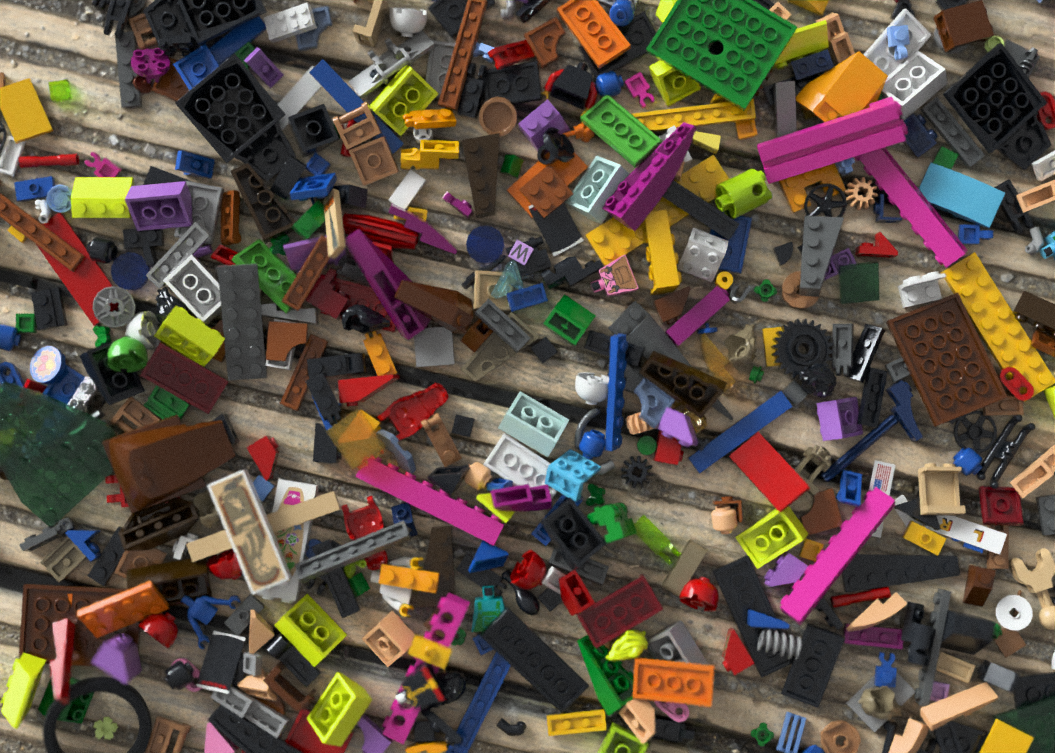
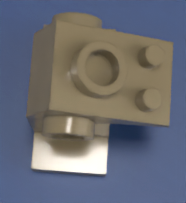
(821, 458)

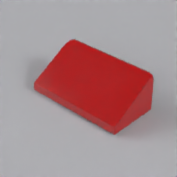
(224, 255)

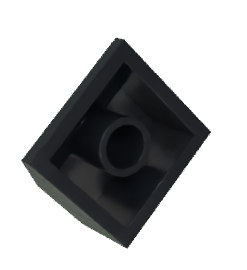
(313, 130)

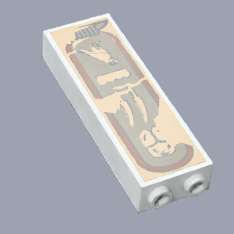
(250, 532)

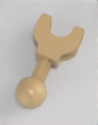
(1038, 582)

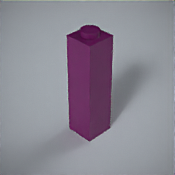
(697, 315)

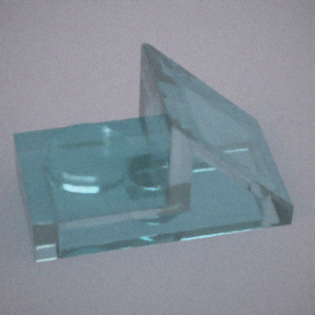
(509, 276)

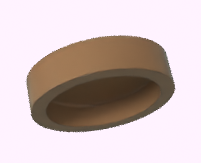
(498, 116)

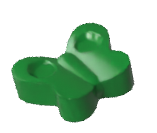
(277, 244)
(102, 334)
(596, 495)

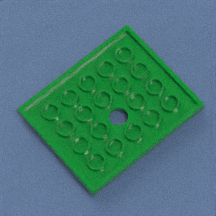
(750, 41)

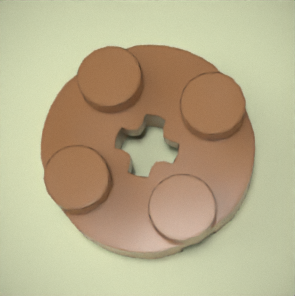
(790, 295)
(842, 729)

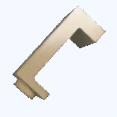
(369, 34)
(939, 490)

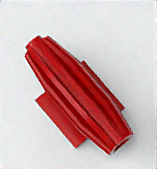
(382, 232)

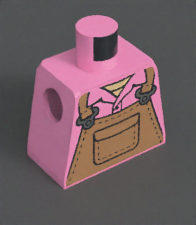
(615, 278)

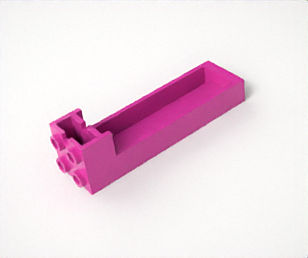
(833, 140)

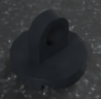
(558, 146)

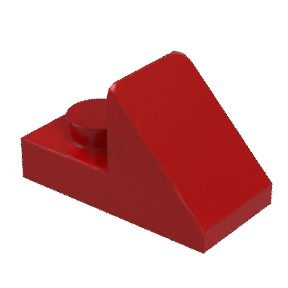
(882, 248)

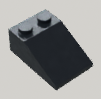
(111, 384)
(572, 534)

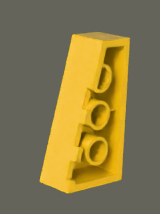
(661, 253)

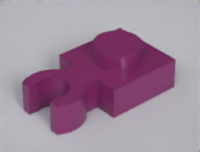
(462, 207)

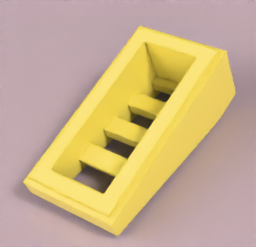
(707, 141)

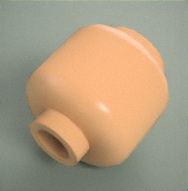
(478, 476)
(724, 519)

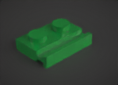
(166, 404)

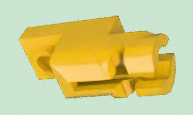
(429, 153)

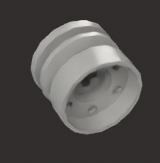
(114, 318)

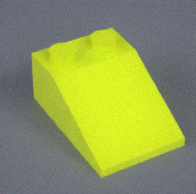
(772, 536)

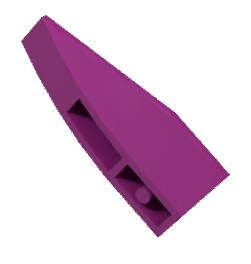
(650, 180)
(385, 280)

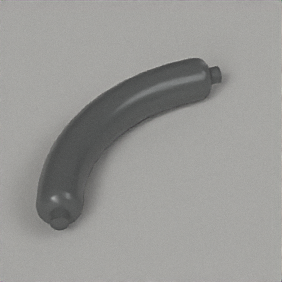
(582, 424)

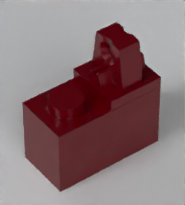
(326, 298)

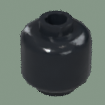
(102, 250)
(179, 675)

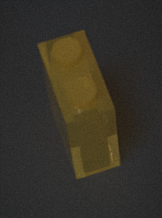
(356, 439)

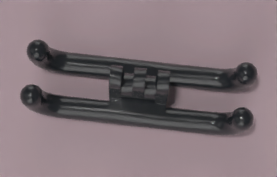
(1004, 450)

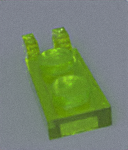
(654, 538)

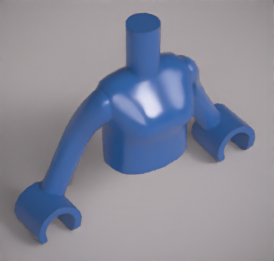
(204, 611)

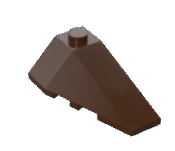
(439, 304)

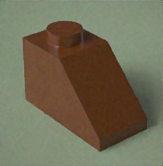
(671, 306)
(476, 335)
(978, 585)

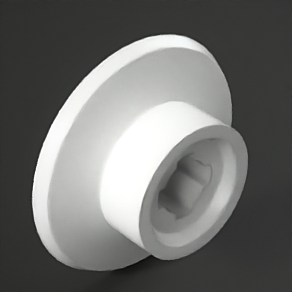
(1007, 620)

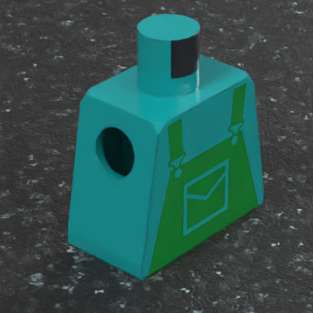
(486, 609)

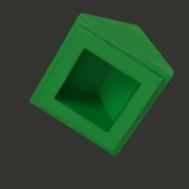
(511, 165)
(358, 584)

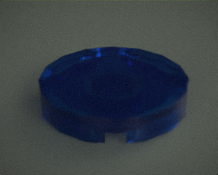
(485, 244)
(130, 271)

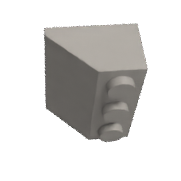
(676, 645)

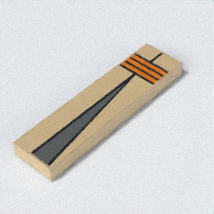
(334, 224)

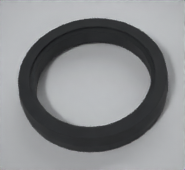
(100, 684)

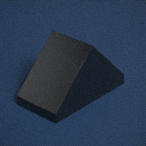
(449, 478)

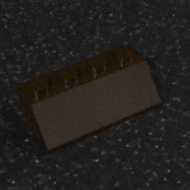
(174, 579)

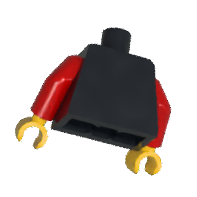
(572, 86)

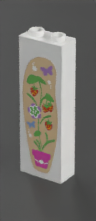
(294, 539)

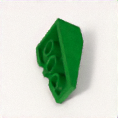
(610, 680)

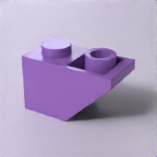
(678, 425)
(786, 570)

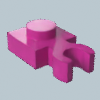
(637, 87)
(103, 168)

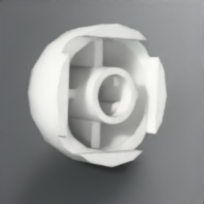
(407, 20)
(143, 328)
(592, 387)

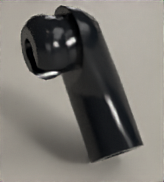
(511, 730)

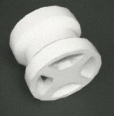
(423, 132)

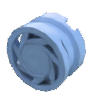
(59, 198)

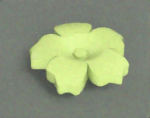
(105, 728)

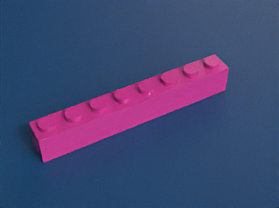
(913, 206)
(431, 500)
(837, 556)

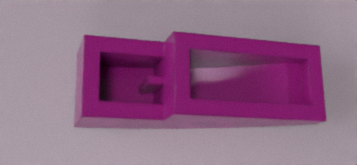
(522, 498)

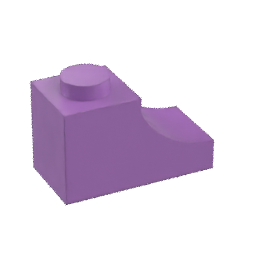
(373, 739)

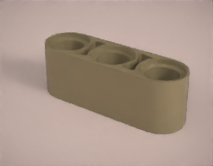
(684, 567)

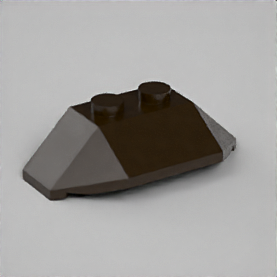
(158, 524)

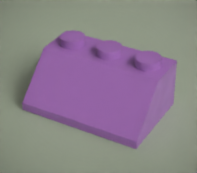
(160, 205)
(299, 252)
(119, 658)

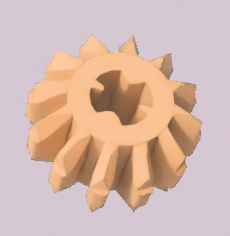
(861, 186)
(637, 425)

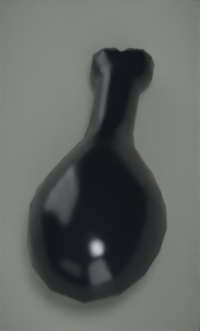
(525, 599)

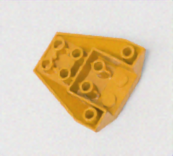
(843, 88)

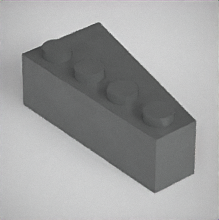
(818, 245)

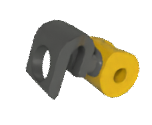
(725, 281)

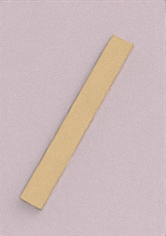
(278, 520)

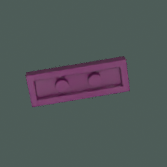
(875, 636)

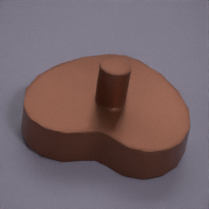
(141, 84)

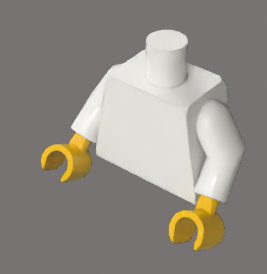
(397, 596)

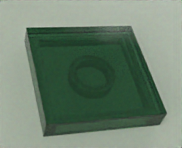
(859, 282)

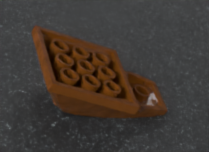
(166, 459)

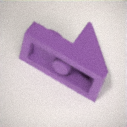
(263, 67)

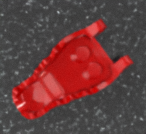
(410, 410)
(364, 522)

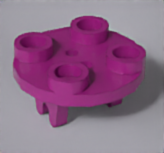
(150, 63)

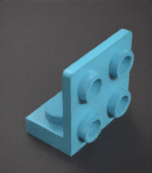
(570, 473)

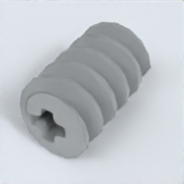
(780, 643)

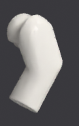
(46, 211)

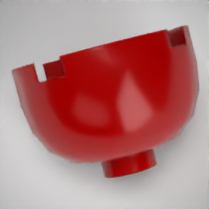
(225, 565)
(529, 572)
(700, 594)
(161, 628)

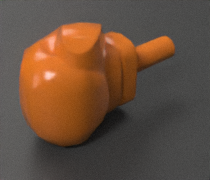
(581, 131)

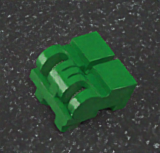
(615, 519)

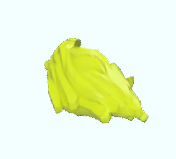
(628, 645)

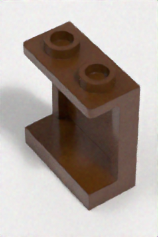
(963, 25)
(286, 690)

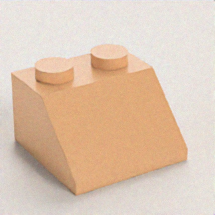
(389, 638)

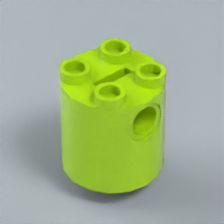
(742, 193)

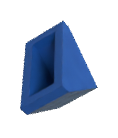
(488, 557)

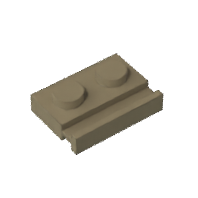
(63, 559)
(664, 746)

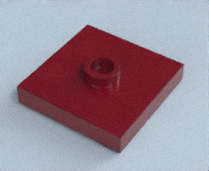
(1000, 506)

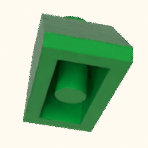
(310, 221)

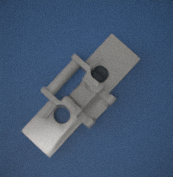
(390, 62)

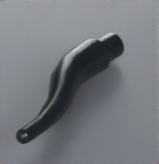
(470, 280)

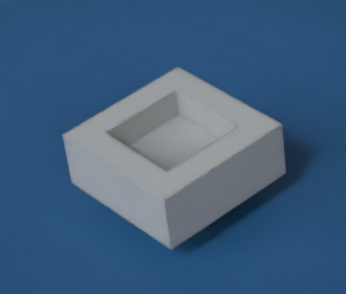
(252, 663)

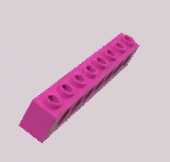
(457, 607)

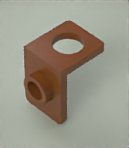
(729, 500)

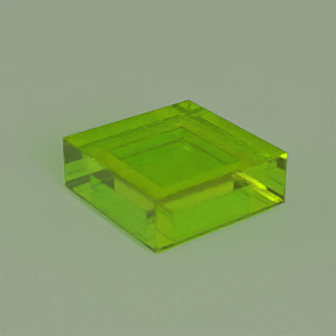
(60, 90)

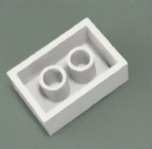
(196, 288)

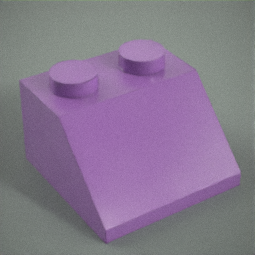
(539, 121)
(839, 419)

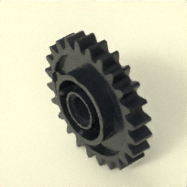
(801, 334)

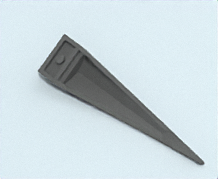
(645, 332)

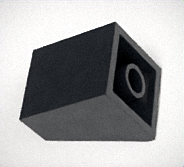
(966, 632)

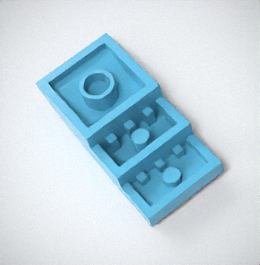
(961, 195)

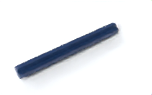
(859, 448)

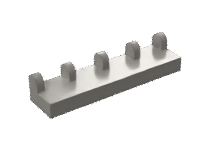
(179, 252)

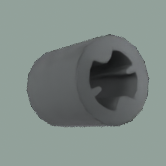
(794, 392)

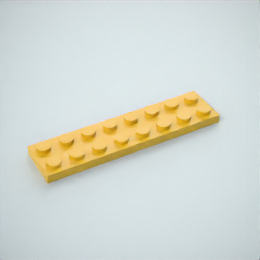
(615, 240)
(997, 322)

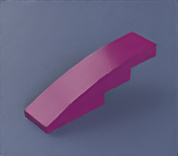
(428, 233)

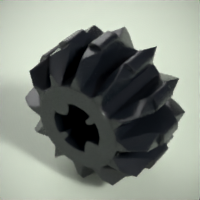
(638, 465)

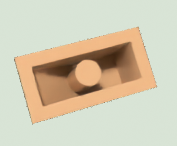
(640, 718)

